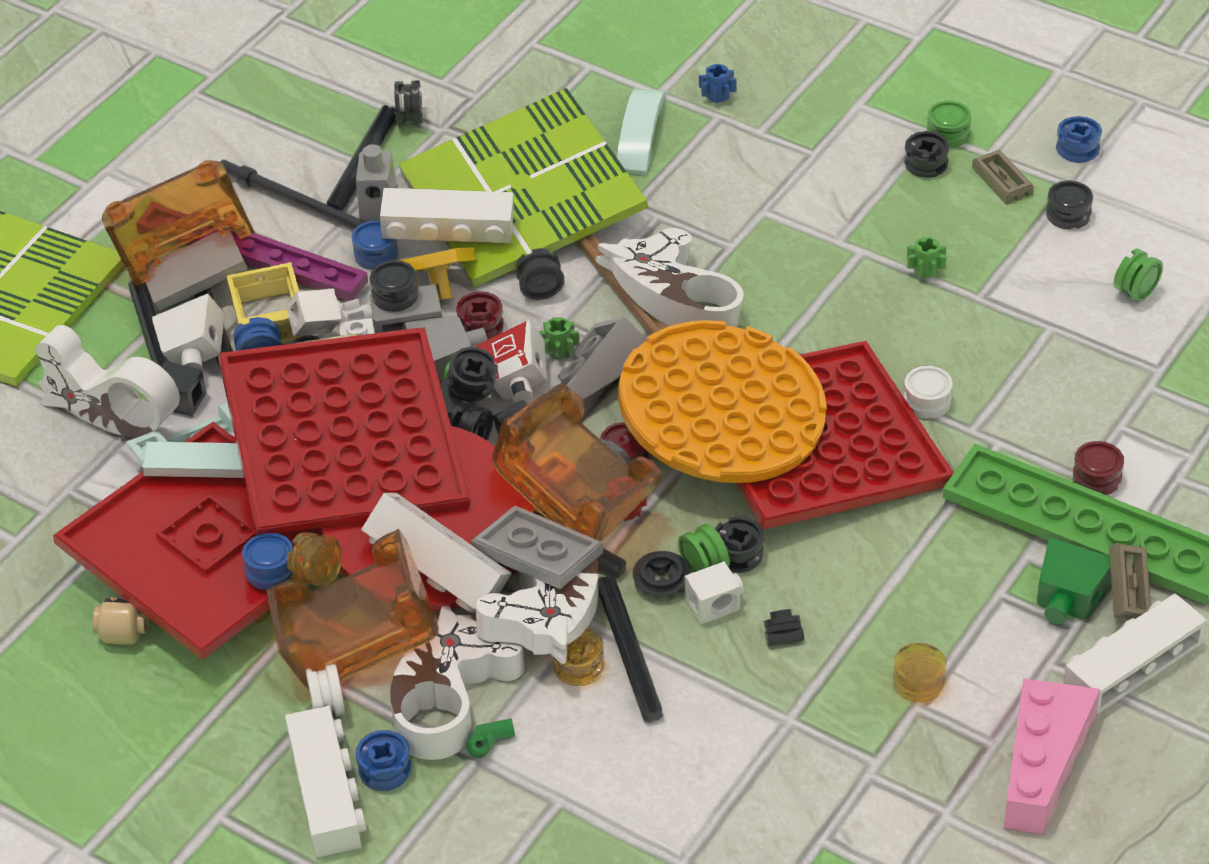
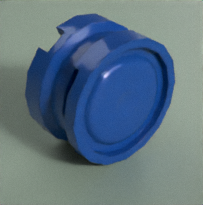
(1078, 139)
(370, 247)
(256, 334)
(267, 560)
(383, 760)

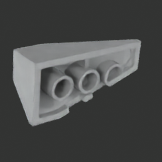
(600, 356)

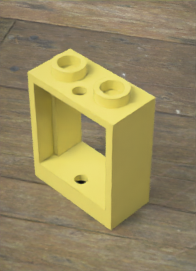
(275, 281)

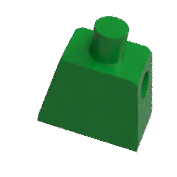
(1072, 581)

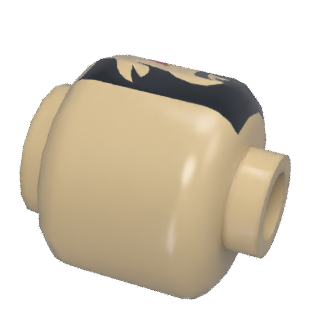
(119, 622)

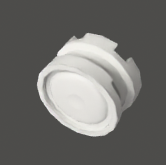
(928, 391)
(326, 689)

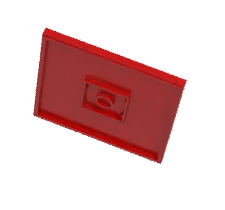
(176, 551)

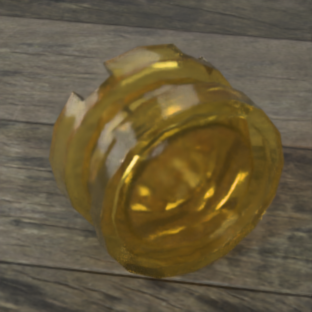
(315, 558)
(583, 661)
(919, 672)

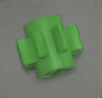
(926, 257)
(559, 337)

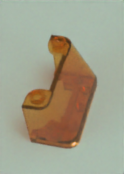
(173, 216)
(568, 468)
(357, 618)

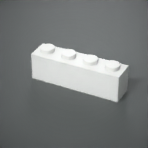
(447, 215)
(438, 551)
(1137, 650)
(323, 781)

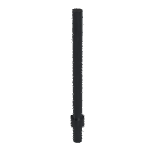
(249, 176)

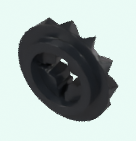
(660, 563)

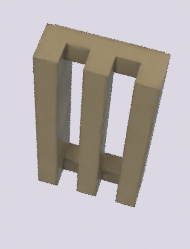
(997, 177)
(1124, 580)

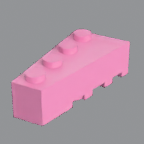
(1047, 741)

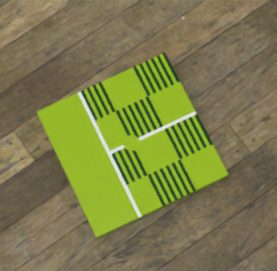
(553, 163)
(44, 284)

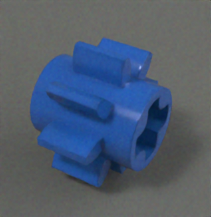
(717, 83)

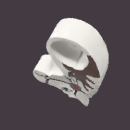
(662, 284)
(100, 395)
(540, 614)
(437, 678)

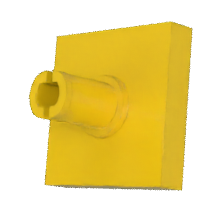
(437, 265)

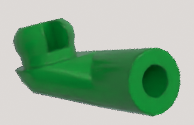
(486, 735)

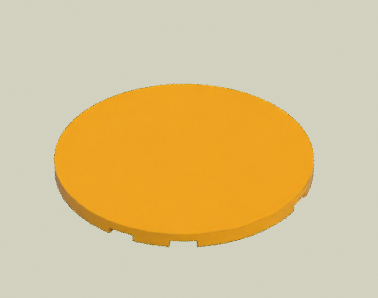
(721, 402)

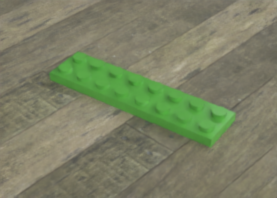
(1081, 517)

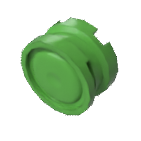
(950, 120)
(1138, 275)
(703, 548)

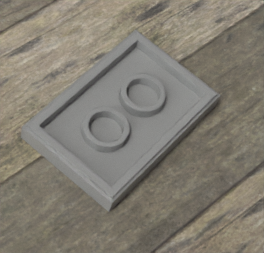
(194, 269)
(537, 547)

